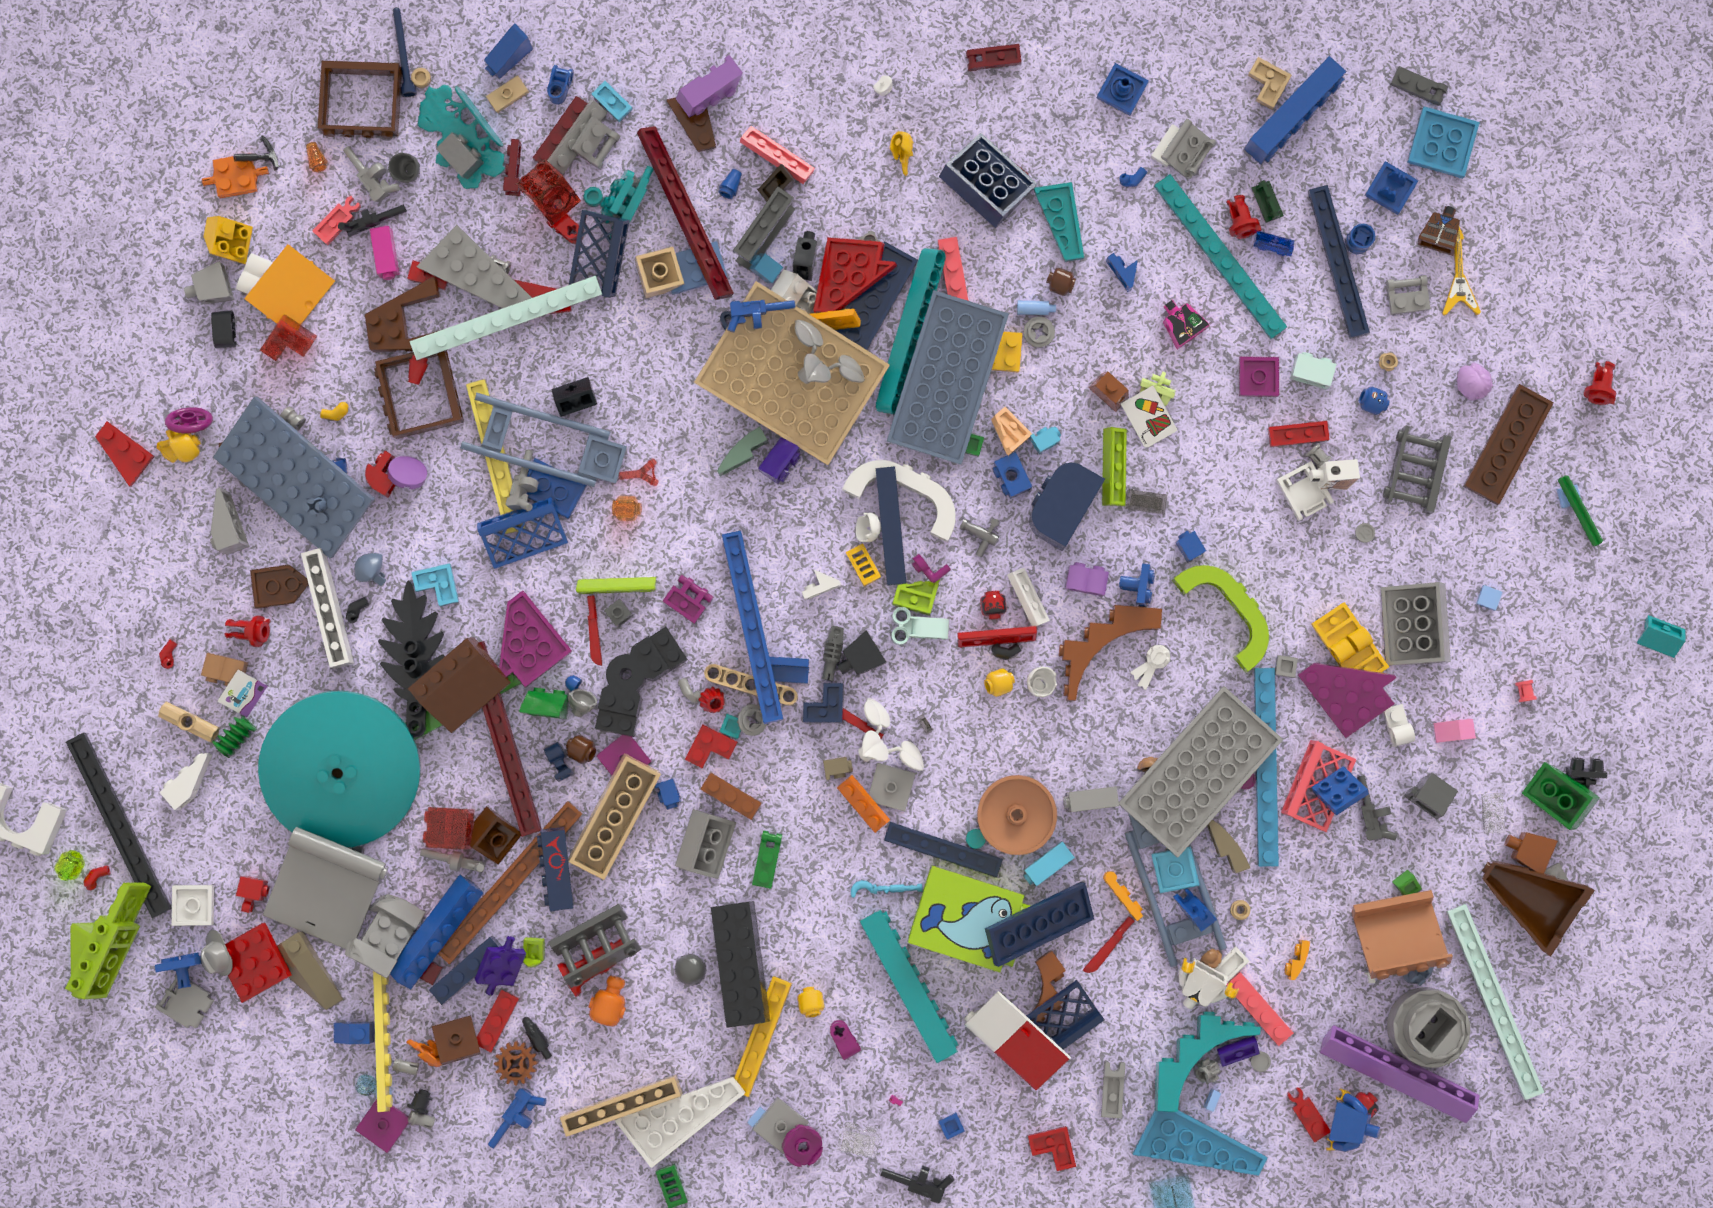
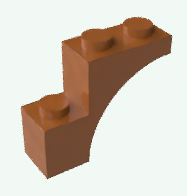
(1050, 969)

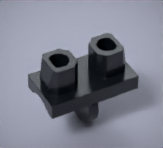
(1595, 771)

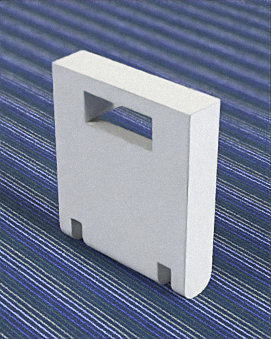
(1304, 495)

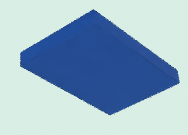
(563, 491)

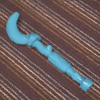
(892, 888)

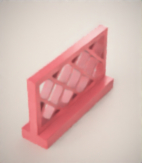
(1302, 783)

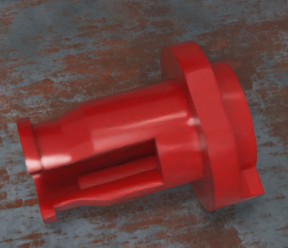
(1243, 224)
(1601, 389)
(255, 631)

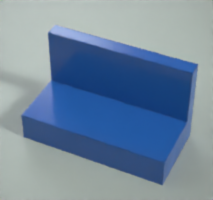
(790, 669)

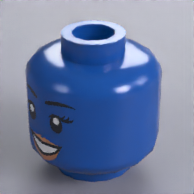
(1374, 400)

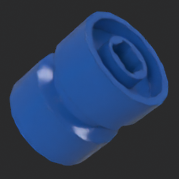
(1360, 238)

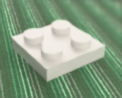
(192, 905)

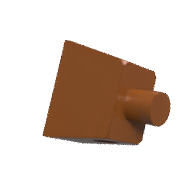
(1110, 390)
(1531, 850)

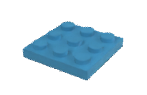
(1443, 142)

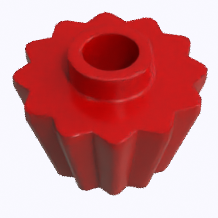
(710, 694)

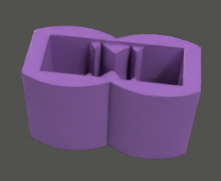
(1087, 580)

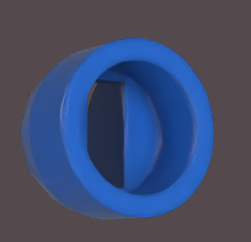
(573, 682)

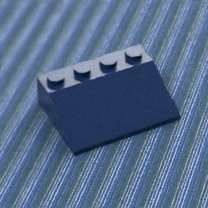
(987, 180)

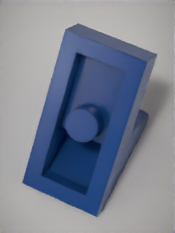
(1125, 275)

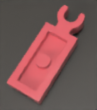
(328, 229)

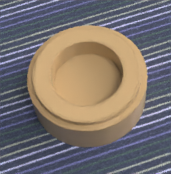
(421, 77)

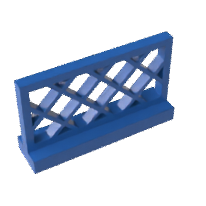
(517, 517)

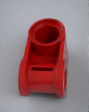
(564, 228)

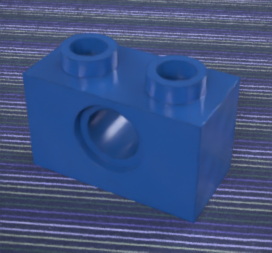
(1012, 464)

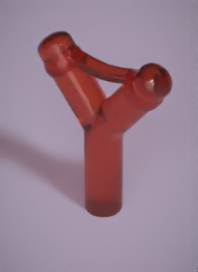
(642, 473)

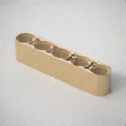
(741, 683)

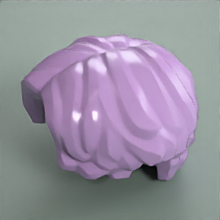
(1474, 381)

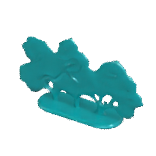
(436, 118)

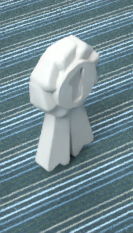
(1157, 657)

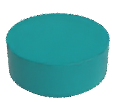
(593, 196)
(975, 838)

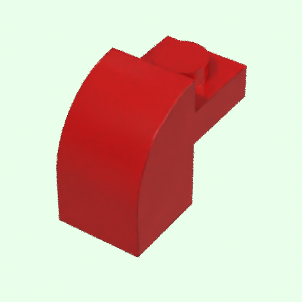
(377, 476)

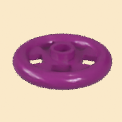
(188, 420)

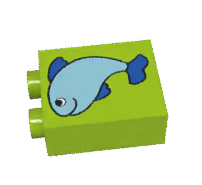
(955, 916)

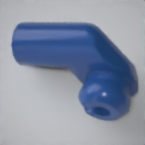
(1132, 180)

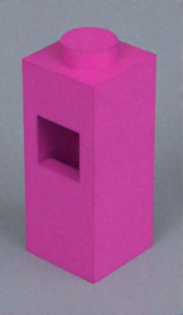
(384, 252)

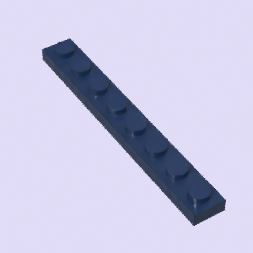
(1338, 261)

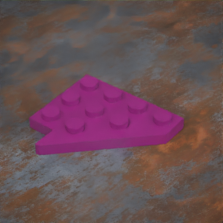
(529, 642)
(1348, 694)

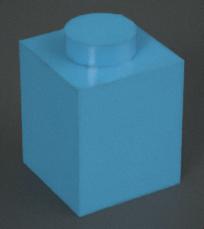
(765, 267)

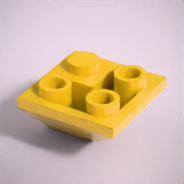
(227, 238)

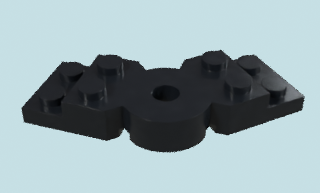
(648, 660)

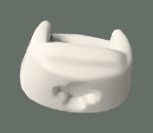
(883, 86)

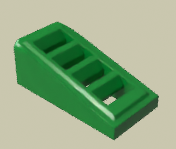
(666, 1170)

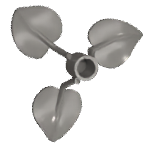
(813, 368)

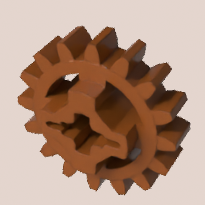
(523, 1069)

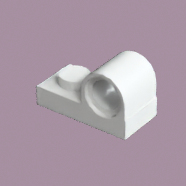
(1398, 727)

